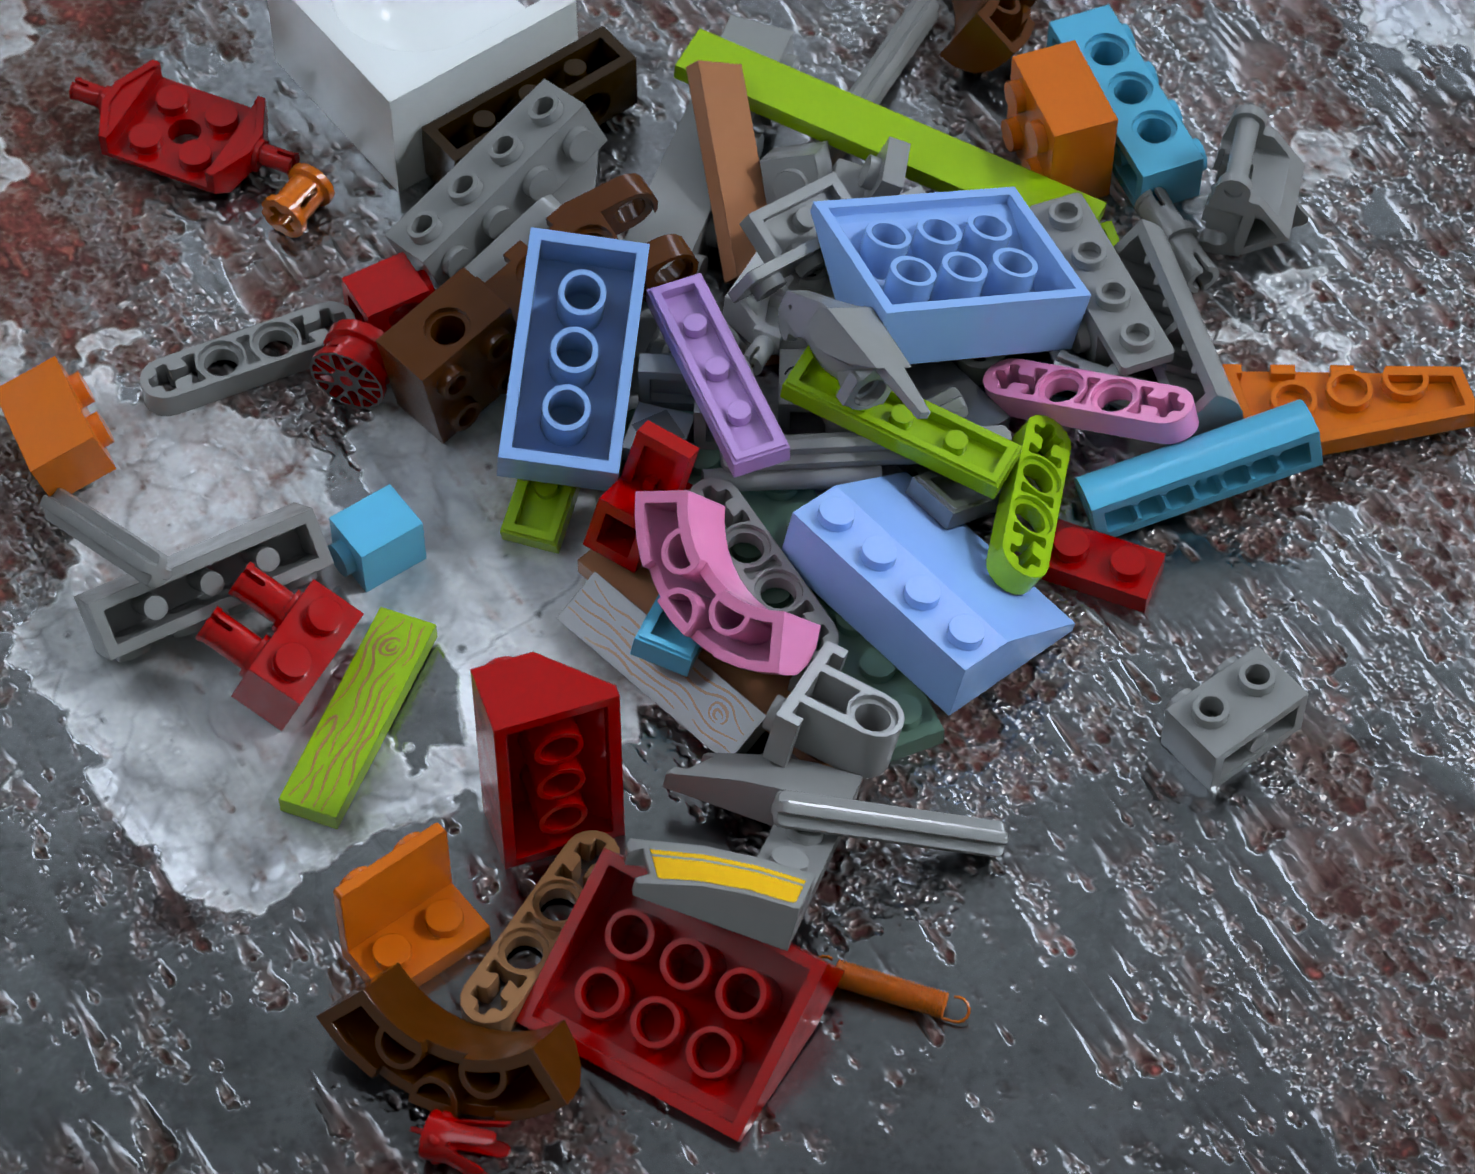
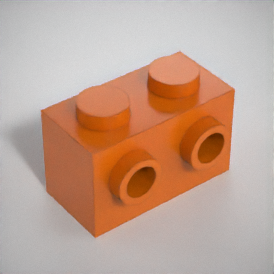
(55, 429)

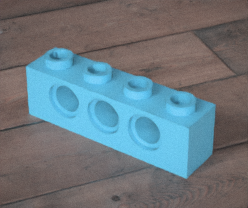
(1150, 136)

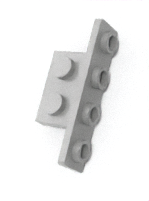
(787, 237)
(1117, 319)

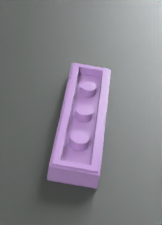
(718, 375)

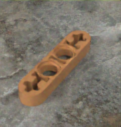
(531, 929)

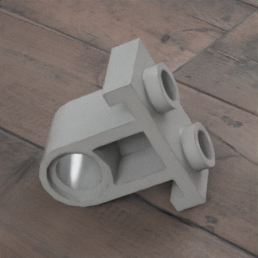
(834, 718)

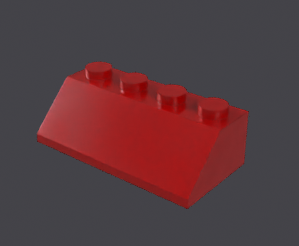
(546, 754)

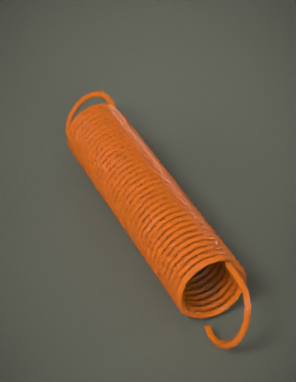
(895, 990)

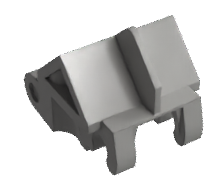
(1254, 189)

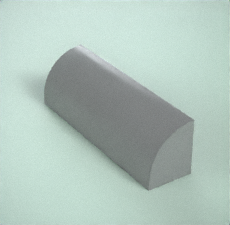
(1195, 361)

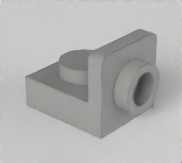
(879, 174)

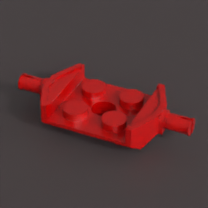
(148, 112)

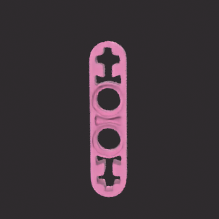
(1155, 415)

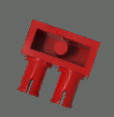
(283, 667)

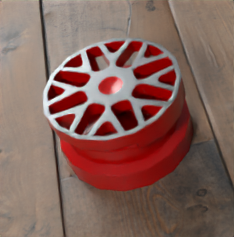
(351, 364)

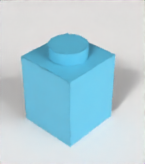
(376, 538)

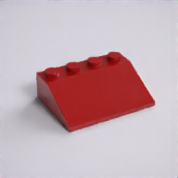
(678, 1000)

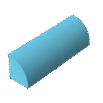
(1201, 469)

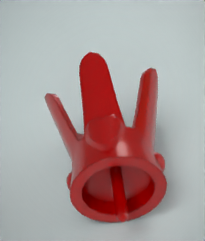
(446, 1135)

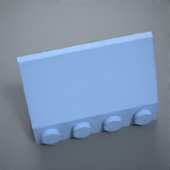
(953, 272)
(918, 589)

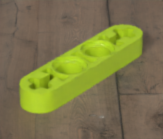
(1039, 508)

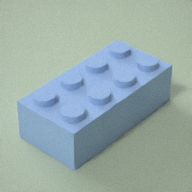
(572, 359)

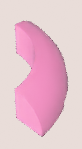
(701, 592)

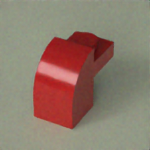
(654, 463)

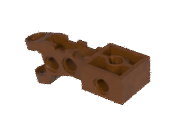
(459, 342)

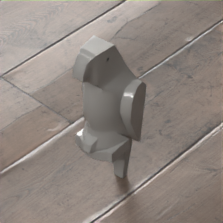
(852, 348)

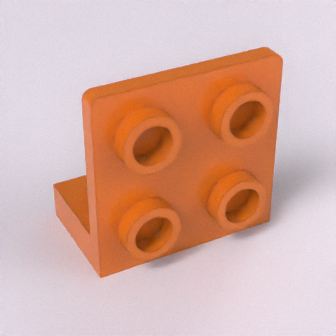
(407, 911)

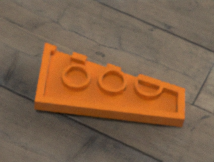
(1359, 407)

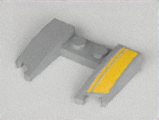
(733, 890)

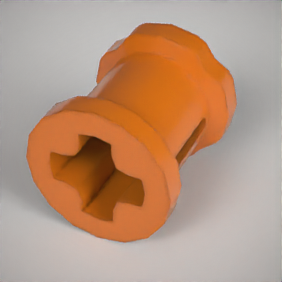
(297, 200)

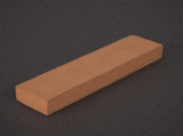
(727, 157)

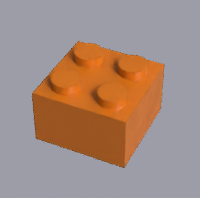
(1060, 119)

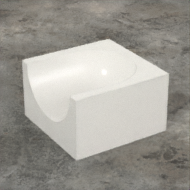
(404, 63)

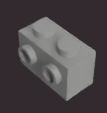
(1233, 717)

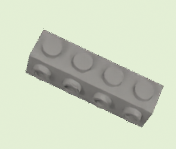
(497, 182)
(129, 615)

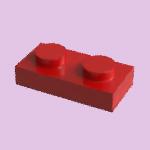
(1104, 566)

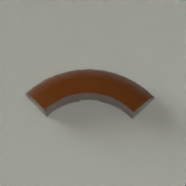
(988, 33)
(447, 1061)

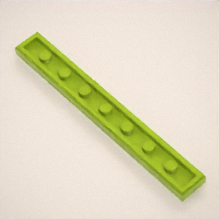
(864, 126)

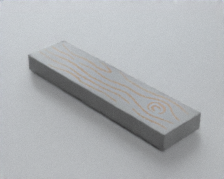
(699, 702)

